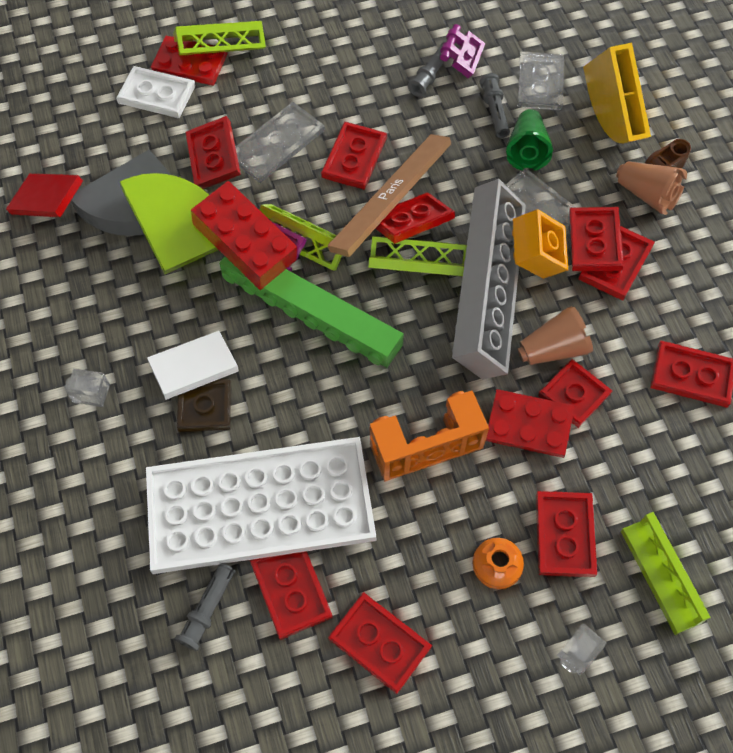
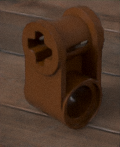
(671, 155)

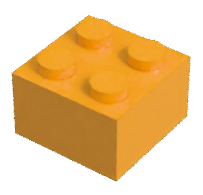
(540, 244)

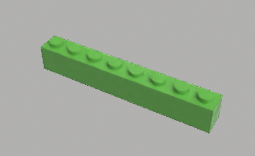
(324, 312)

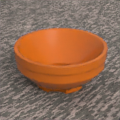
(495, 576)

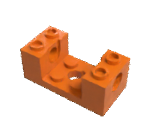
(463, 434)

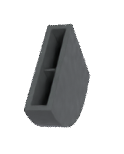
(104, 202)

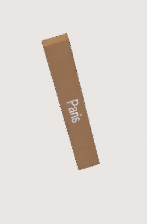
(389, 196)

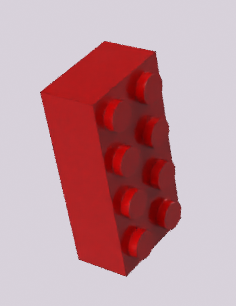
(244, 235)

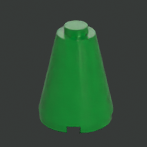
(529, 142)

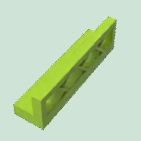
(219, 32)
(308, 230)
(414, 265)
(665, 574)

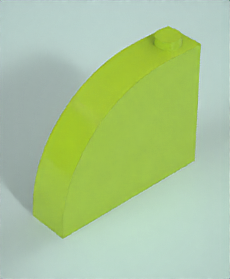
(164, 214)

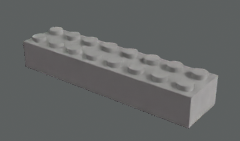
(488, 283)

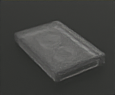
(541, 80)

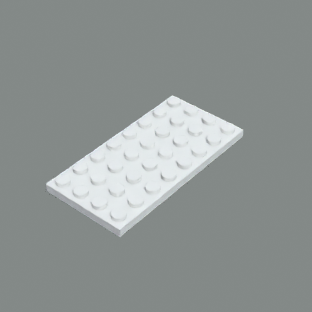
(258, 505)

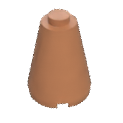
(653, 184)
(557, 339)

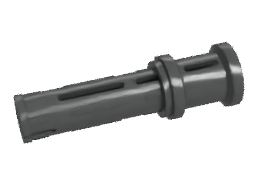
(426, 75)
(501, 125)
(199, 619)

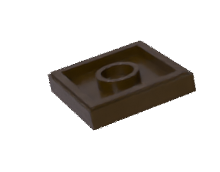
(205, 407)

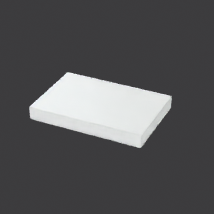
(156, 92)
(192, 364)

